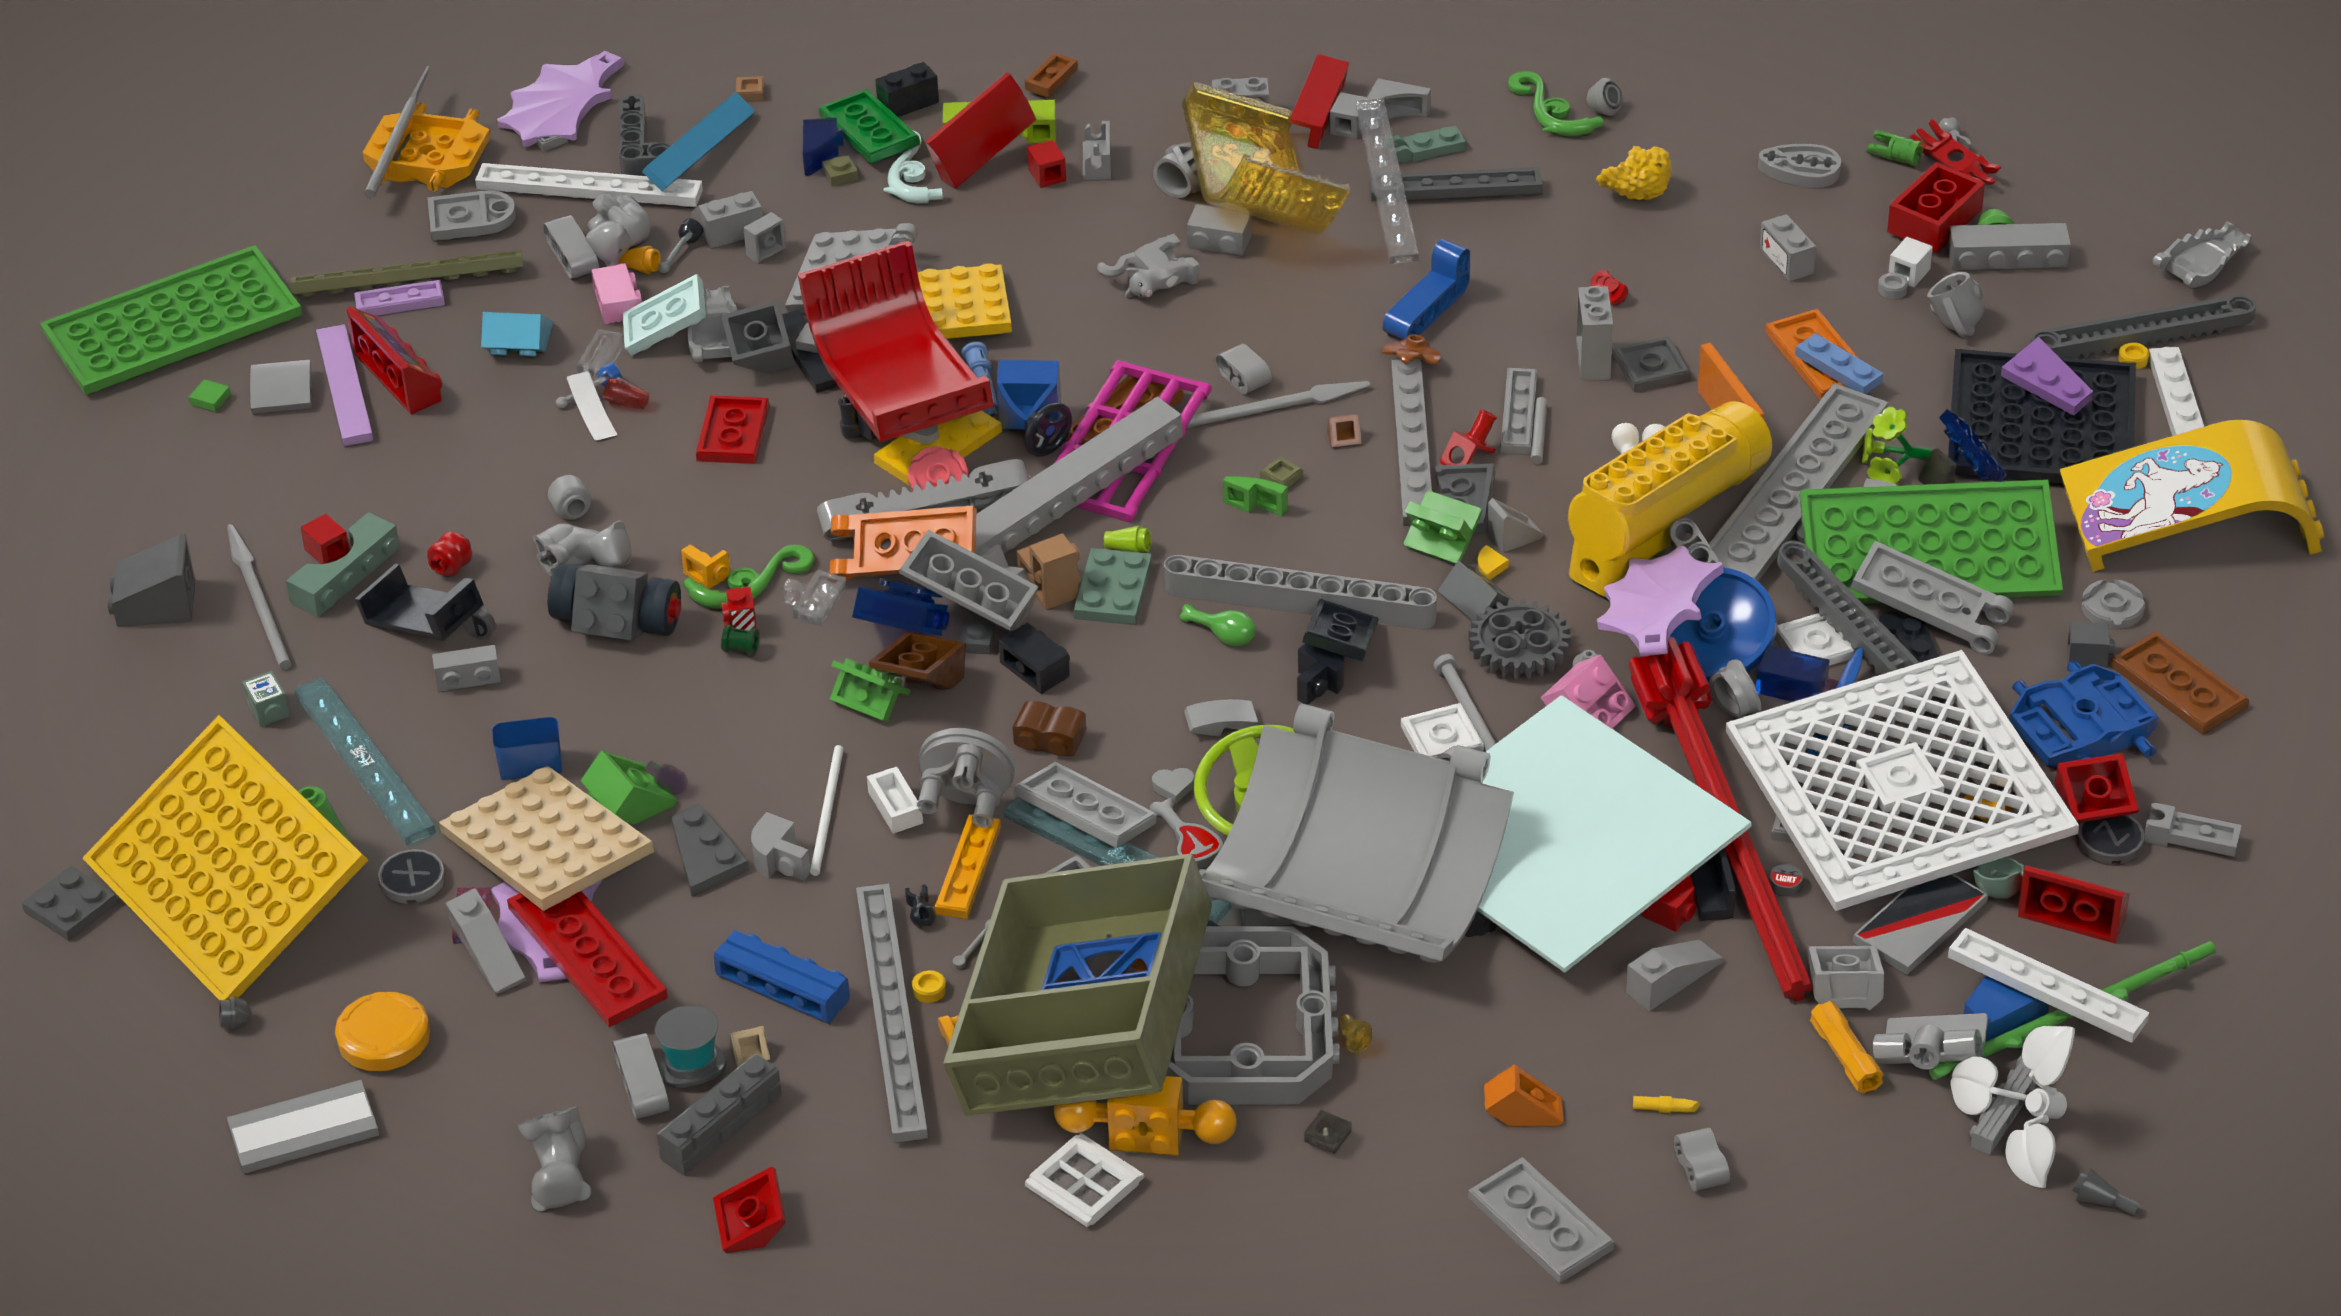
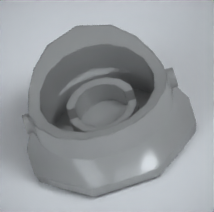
(1735, 690)

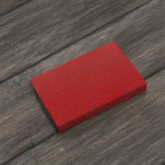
(732, 429)

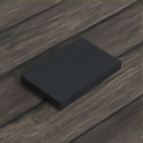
(1340, 630)

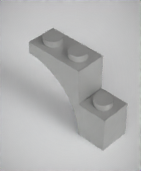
(1399, 100)

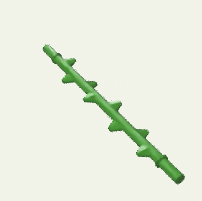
(2120, 989)

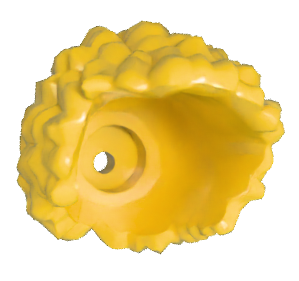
(1641, 175)

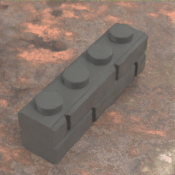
(719, 1114)

